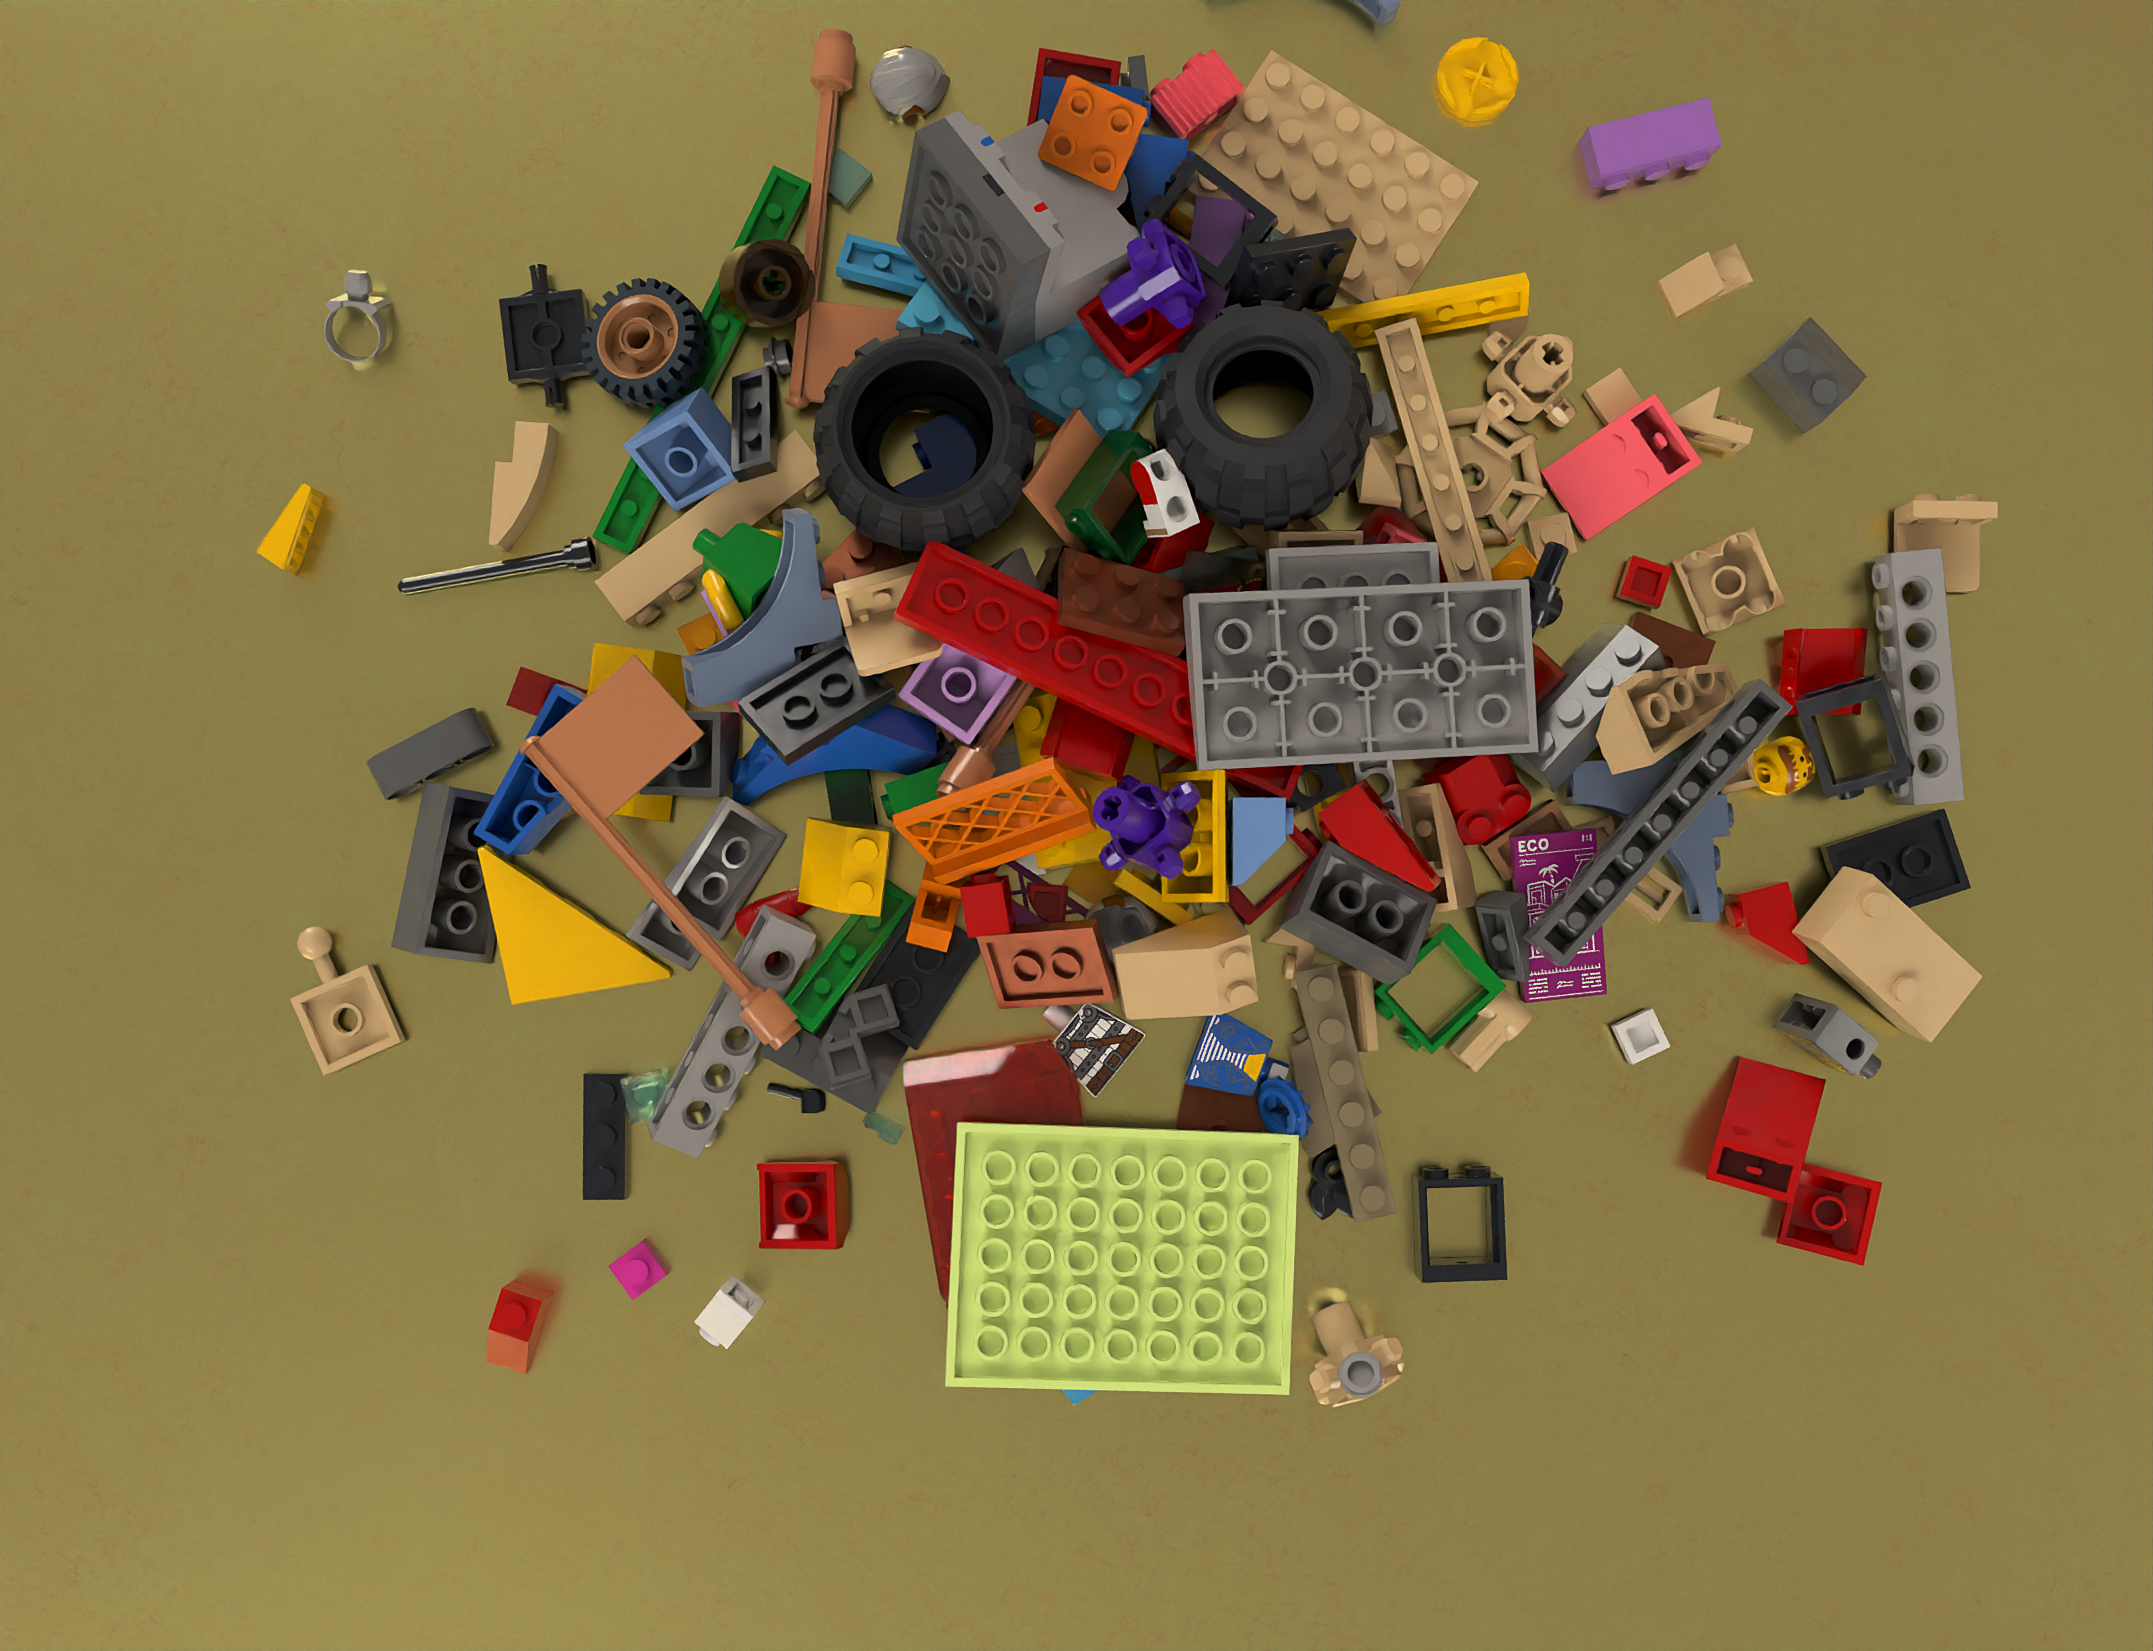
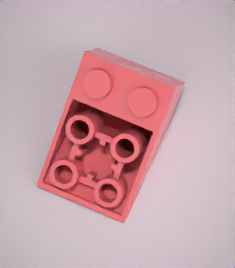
(1620, 467)

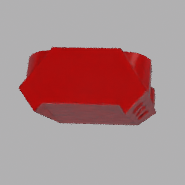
(1818, 660)
(1086, 743)

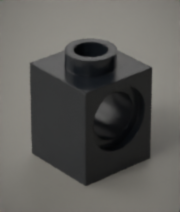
(1330, 782)

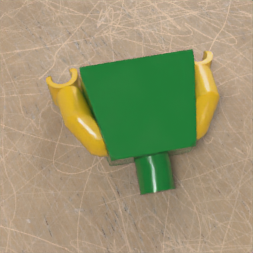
(738, 569)

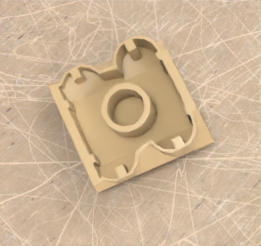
(1729, 582)

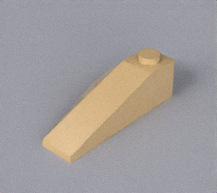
(1659, 712)

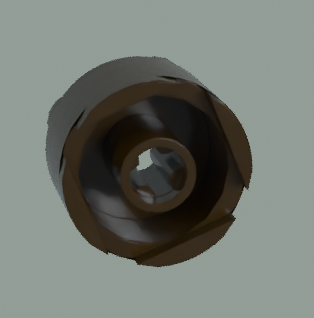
(783, 268)

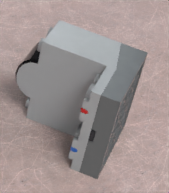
(1008, 233)

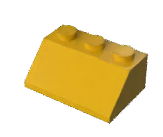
(1207, 856)

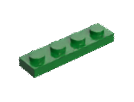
(845, 960)

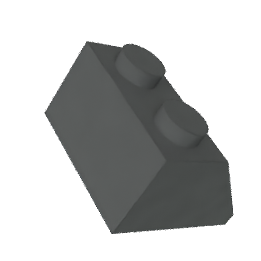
(1808, 375)

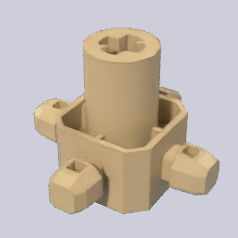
(1529, 378)
(1341, 1336)

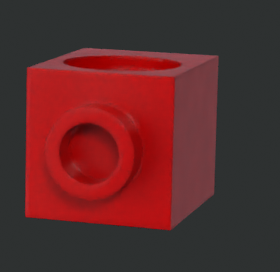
(987, 904)

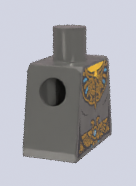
(1829, 1036)

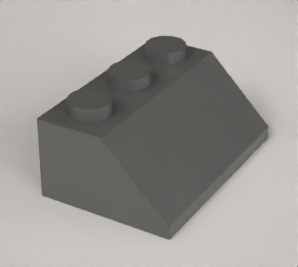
(1359, 914)
(881, 1049)

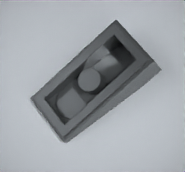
(1502, 926)

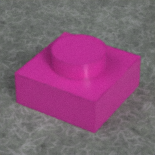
(639, 1269)

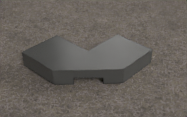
(841, 1046)

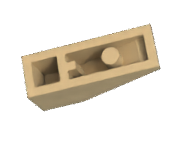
(1434, 833)

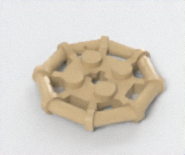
(1494, 475)

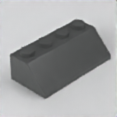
(1574, 707)
(444, 890)

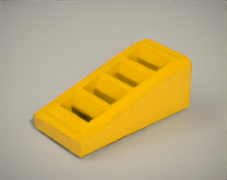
(292, 531)

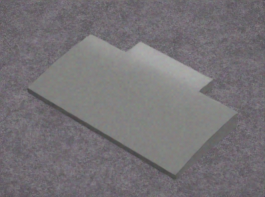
(1359, 662)

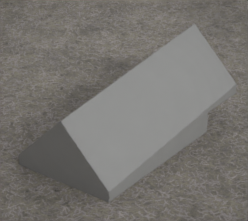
(710, 881)

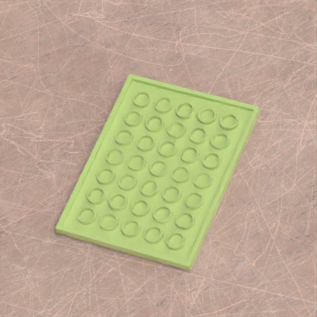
(1121, 1259)

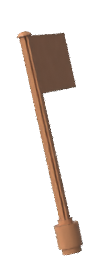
(830, 331)
(1044, 488)
(602, 760)

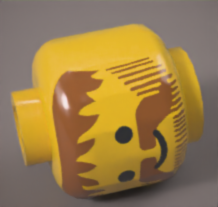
(1783, 766)

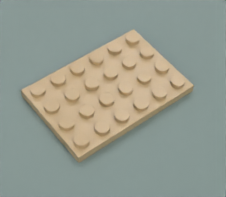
(1335, 168)

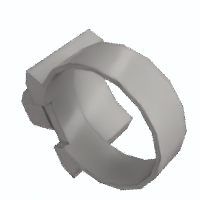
(357, 286)

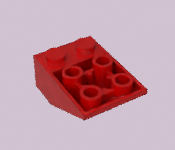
(1766, 1130)

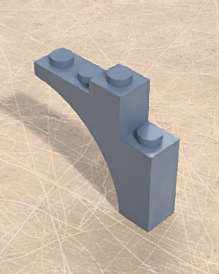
(787, 617)
(1691, 854)

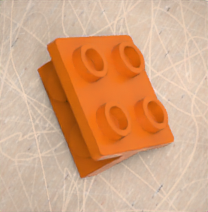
(1092, 133)

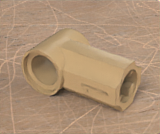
(1492, 1026)

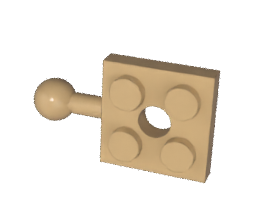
(321, 1007)

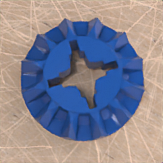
(1278, 1120)

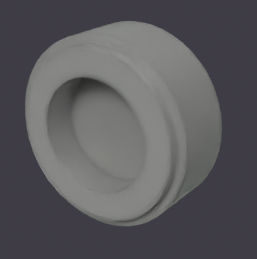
(1361, 1374)

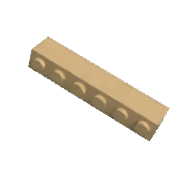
(669, 564)

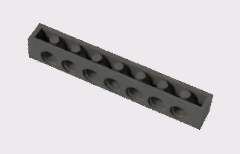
(1657, 822)

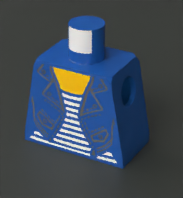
(1232, 1057)

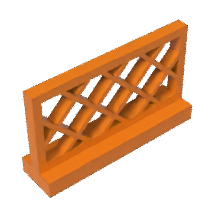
(992, 840)

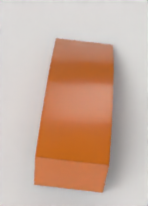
(935, 910)

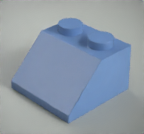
(685, 450)
(1255, 833)

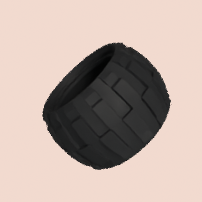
(910, 375)
(1273, 476)

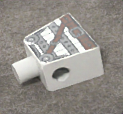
(1093, 1042)

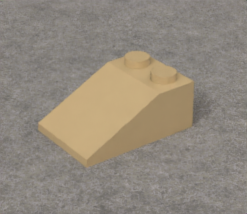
(1188, 970)

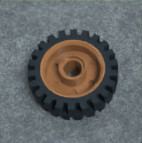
(622, 327)

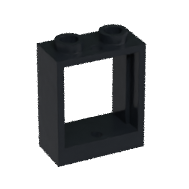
(1255, 233)
(1847, 694)
(1460, 1268)

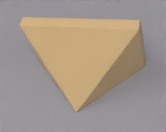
(1378, 477)

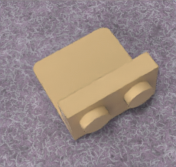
(1949, 525)
(873, 635)

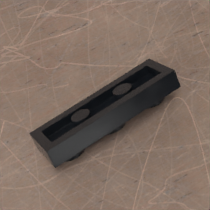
(754, 424)
(605, 1137)

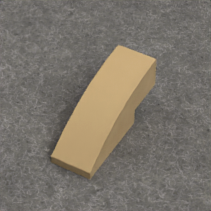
(521, 483)

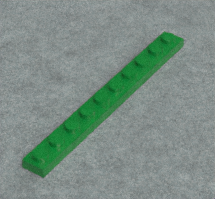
(635, 495)

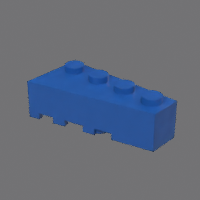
(526, 801)

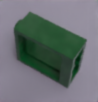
(1127, 538)

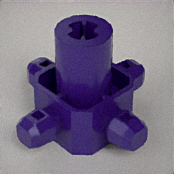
(1161, 277)
(1146, 824)

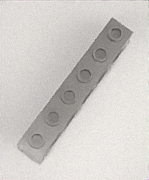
(1932, 657)
(695, 1130)

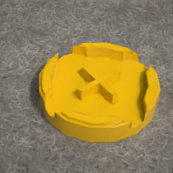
(1476, 79)

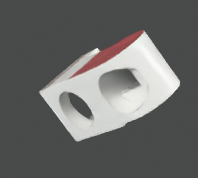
(1163, 495)

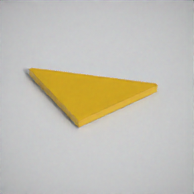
(552, 943)

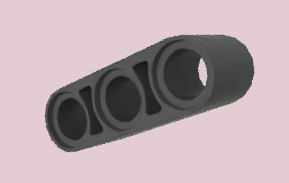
(430, 753)

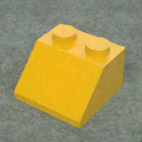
(844, 866)

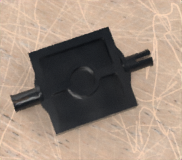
(544, 335)

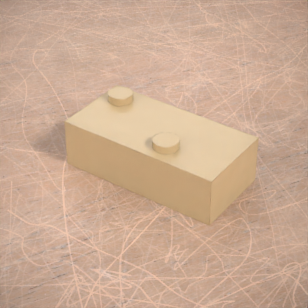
(1887, 953)

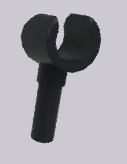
(811, 1098)

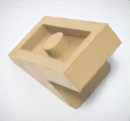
(1704, 280)
(1721, 432)
(1302, 953)

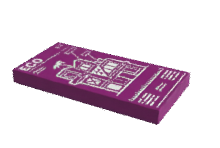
(1542, 870)

